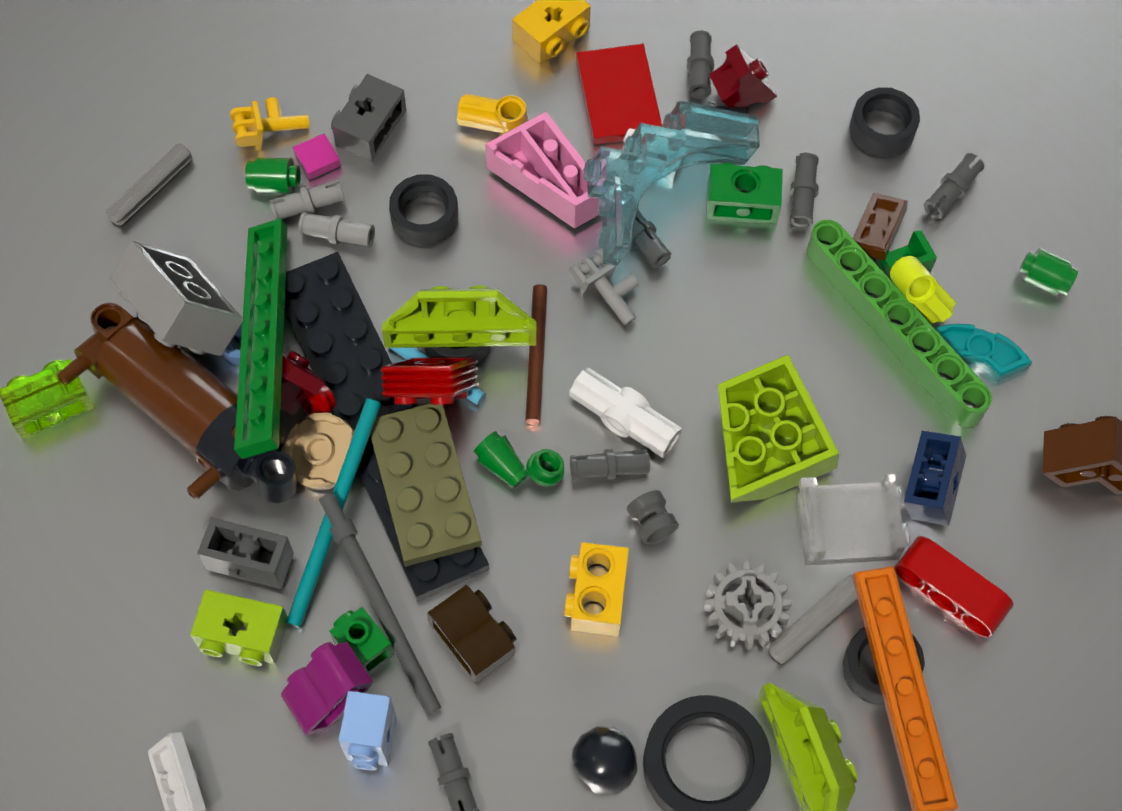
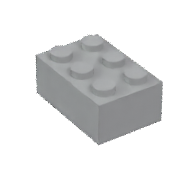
(176, 299)

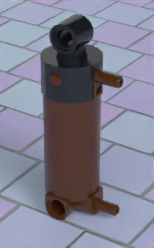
(181, 399)

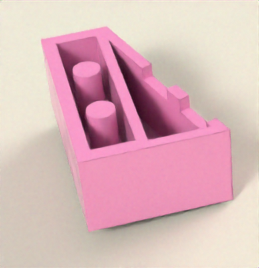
(545, 168)

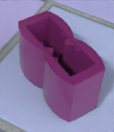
(320, 689)

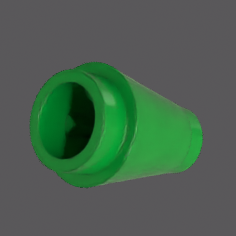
(501, 459)

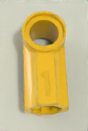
(491, 113)

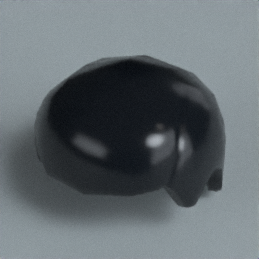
(605, 760)

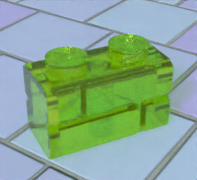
(42, 400)

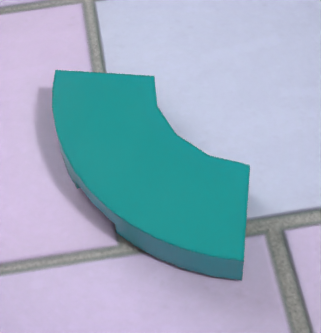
(985, 349)

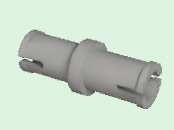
(307, 200)
(336, 229)

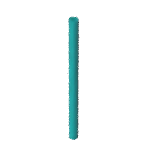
(341, 492)

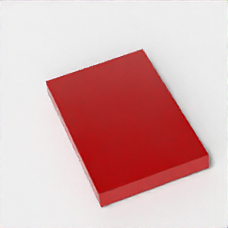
(617, 91)

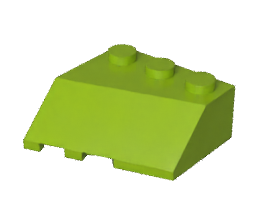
(772, 432)

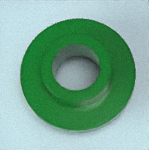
(545, 467)

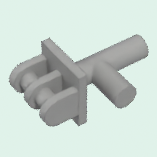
(600, 280)

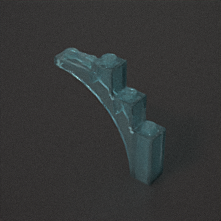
(687, 138)

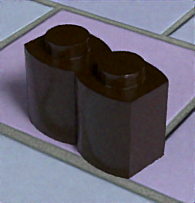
(472, 632)

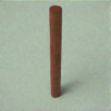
(536, 356)

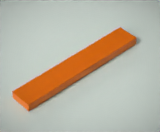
(904, 691)

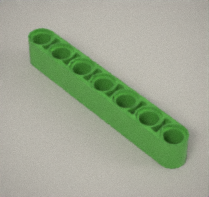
(898, 338)

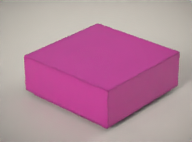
(316, 156)

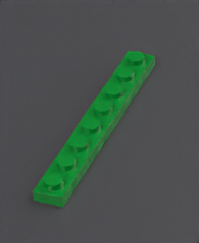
(262, 340)

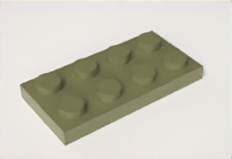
(424, 484)

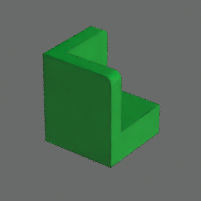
(917, 247)

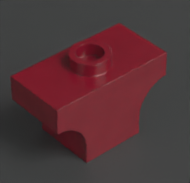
(742, 80)
(297, 381)

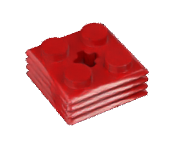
(429, 378)

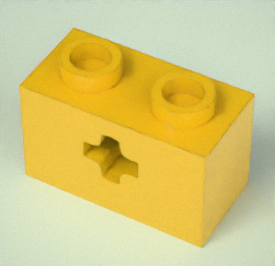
(549, 26)

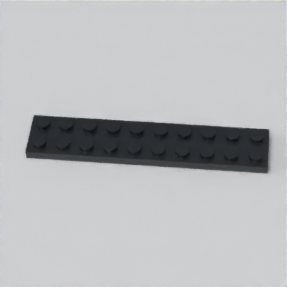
(348, 357)

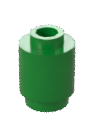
(272, 175)
(1048, 272)

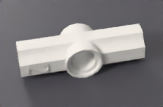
(625, 412)

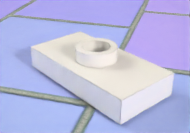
(175, 774)

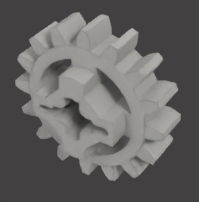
(731, 607)

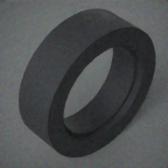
(714, 711)

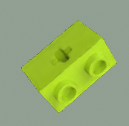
(224, 612)

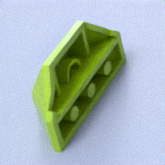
(459, 320)
(809, 750)

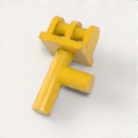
(250, 126)

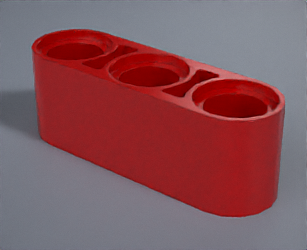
(954, 586)

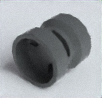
(652, 517)

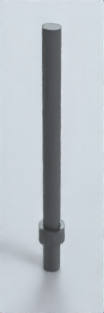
(344, 534)

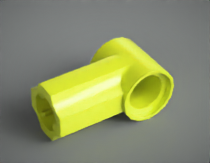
(922, 289)

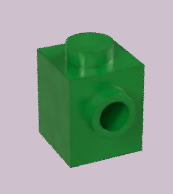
(363, 637)

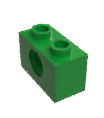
(759, 205)

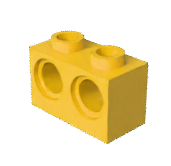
(604, 589)

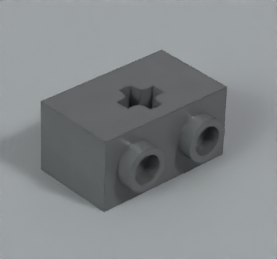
(368, 117)
(245, 553)

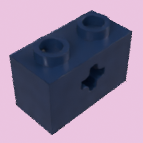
(935, 478)

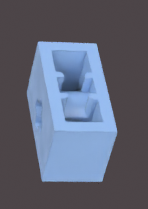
(367, 730)

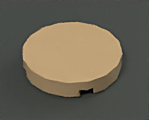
(319, 449)

